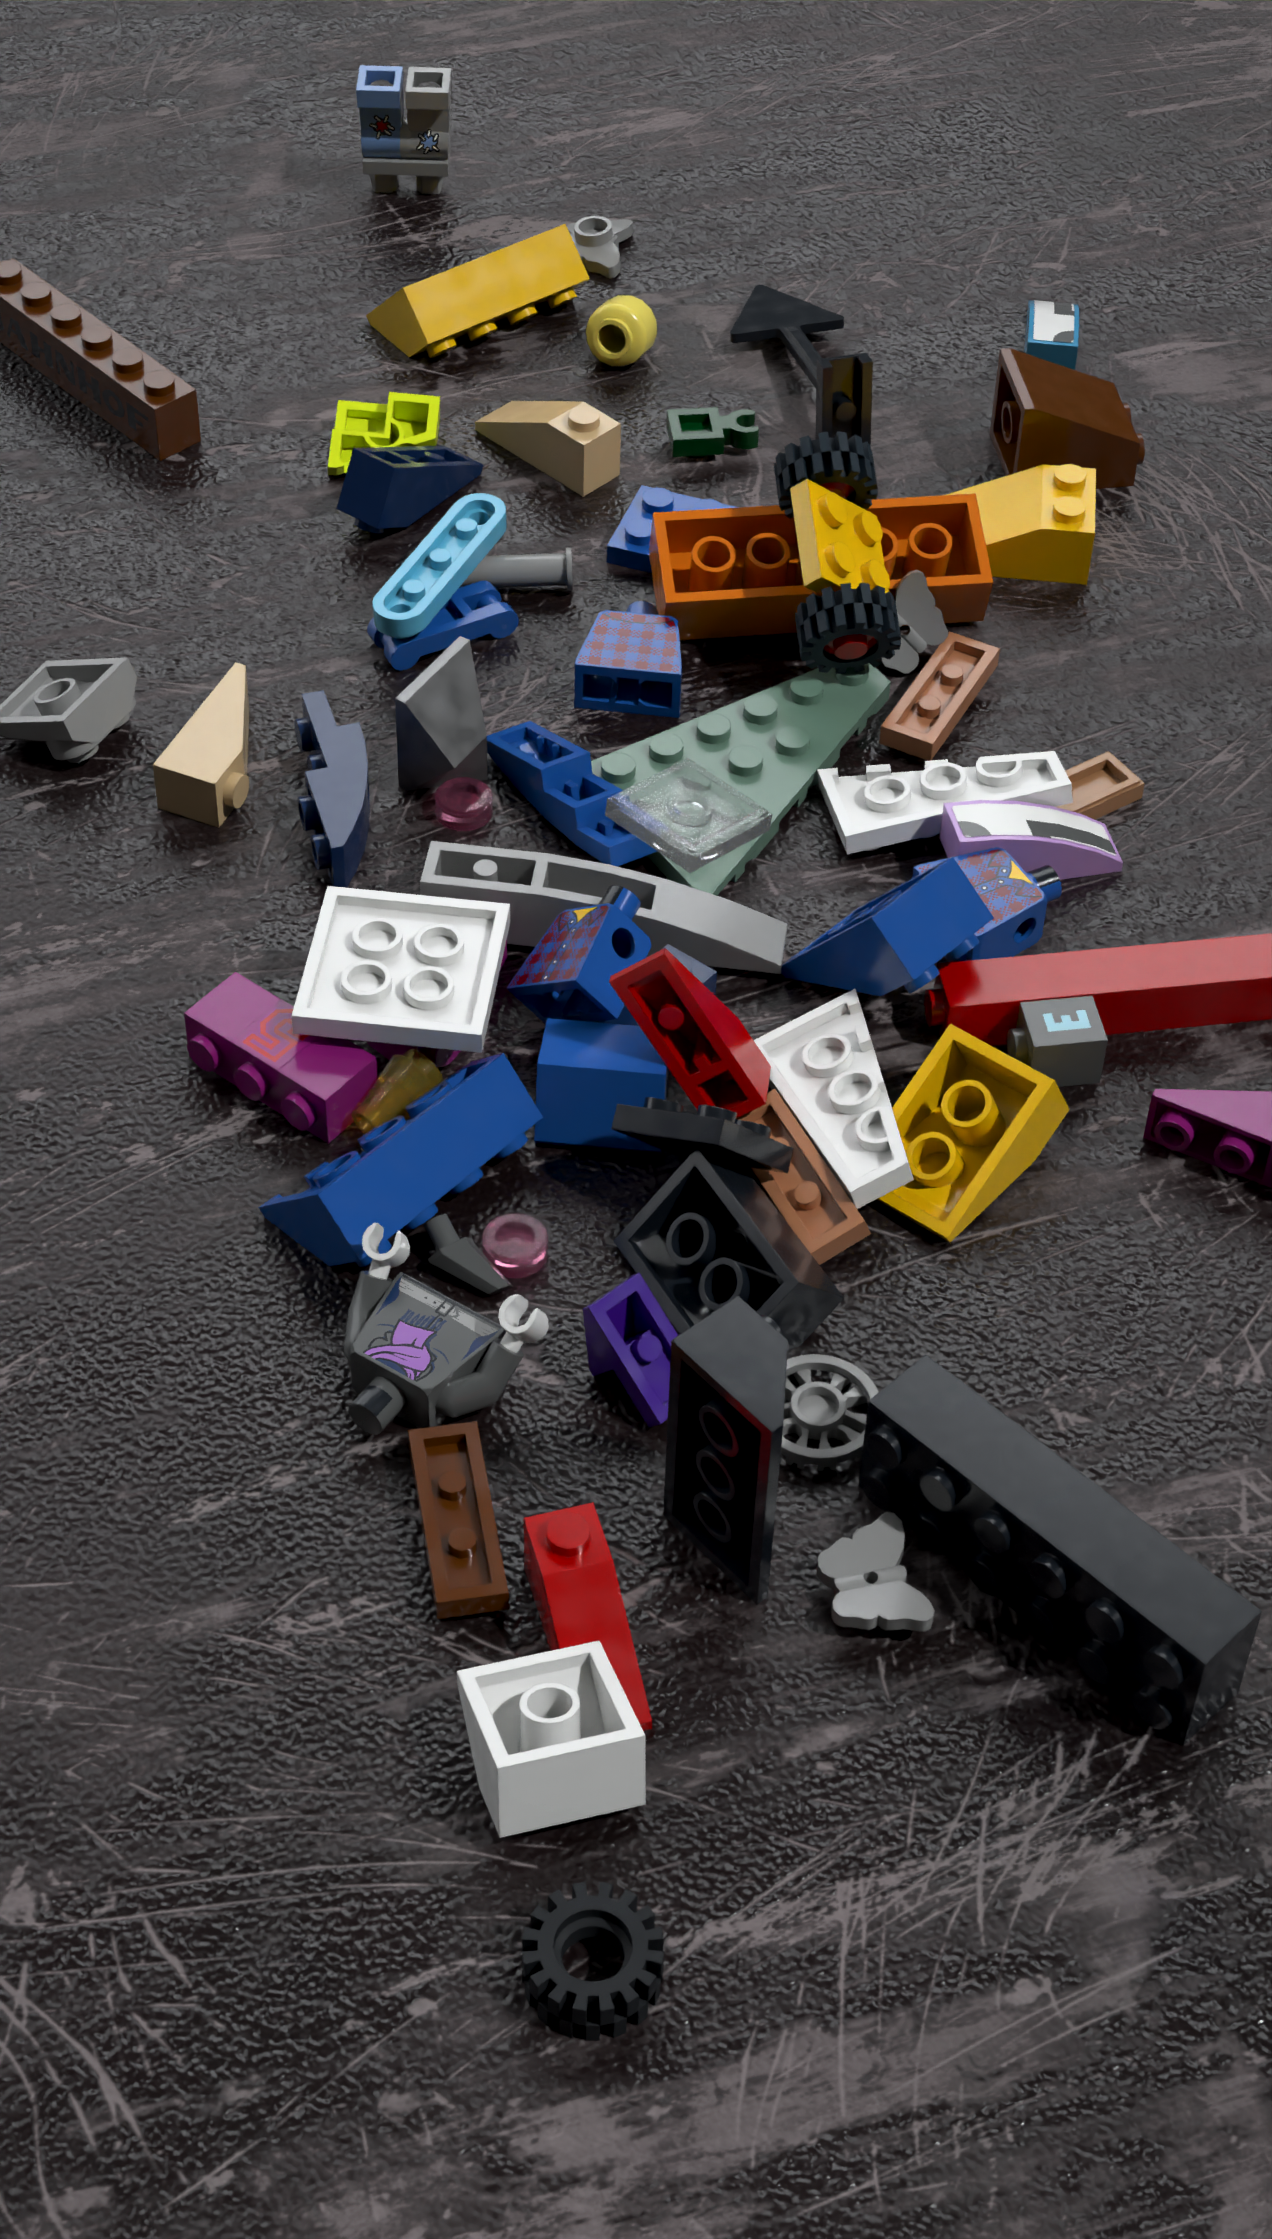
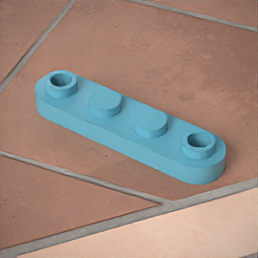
(439, 565)

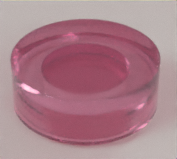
(463, 804)
(515, 1245)

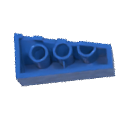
(409, 1163)

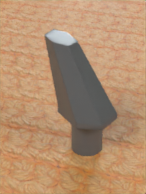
(463, 1257)

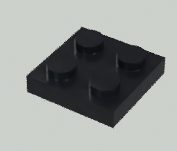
(711, 1129)

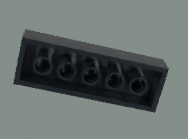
(1057, 1549)

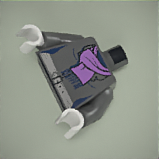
(423, 1351)

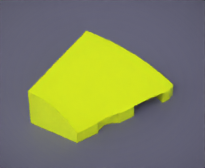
(400, 423)

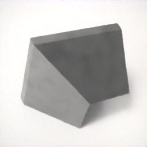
(441, 723)

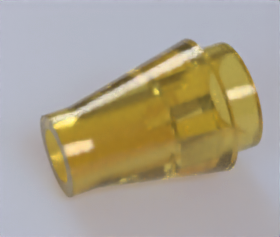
(397, 1086)

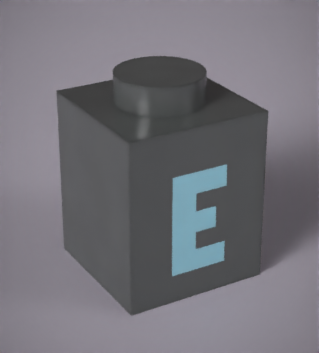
(1060, 1039)

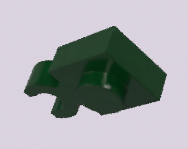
(704, 432)

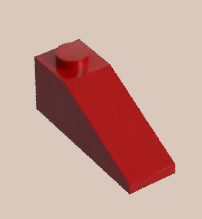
(694, 1034)
(580, 1593)

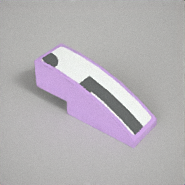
(1031, 835)

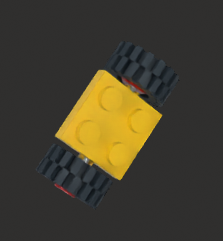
(840, 552)

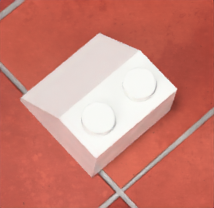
(552, 1738)

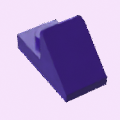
(633, 1338)

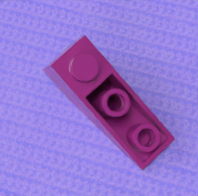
(1217, 1128)

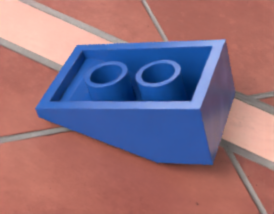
(897, 936)

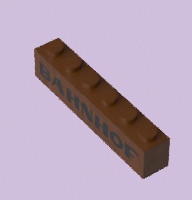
(96, 364)

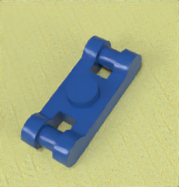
(469, 613)

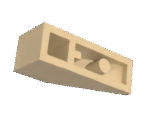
(560, 439)
(207, 761)

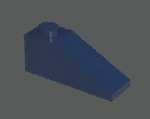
(401, 483)

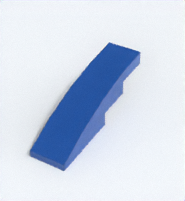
(564, 790)

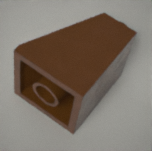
(1062, 418)

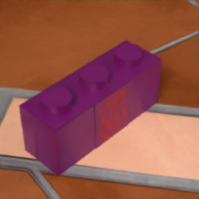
(251, 1043)

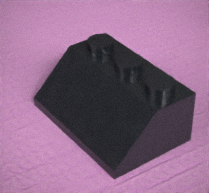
(722, 1238)

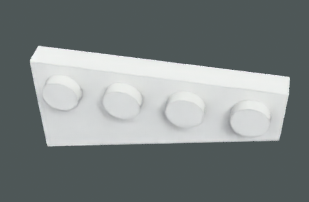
(909, 805)
(839, 1097)

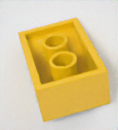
(1039, 523)
(969, 1130)

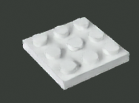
(402, 969)

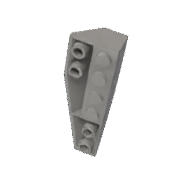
(547, 884)

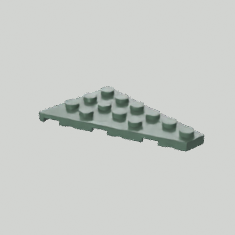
(760, 747)

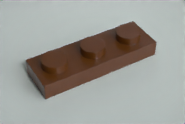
(458, 1520)

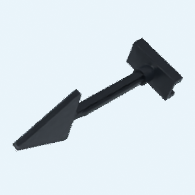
(840, 382)

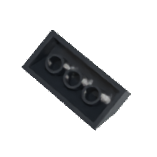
(727, 1440)

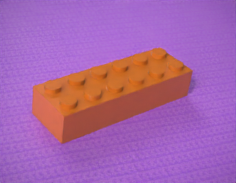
(743, 571)

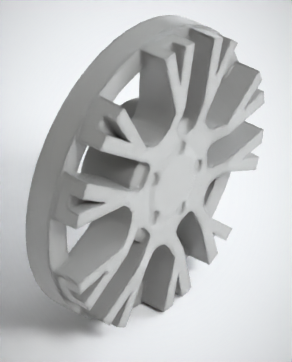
(821, 1412)

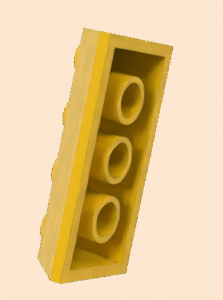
(482, 293)

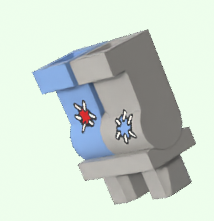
(401, 143)

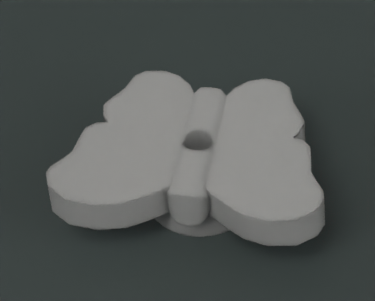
(598, 243)
(925, 621)
(873, 1558)

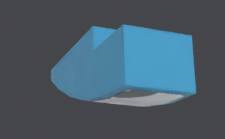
(1053, 332)

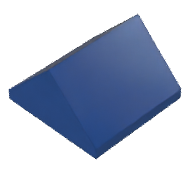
(584, 1076)

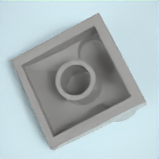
(70, 705)

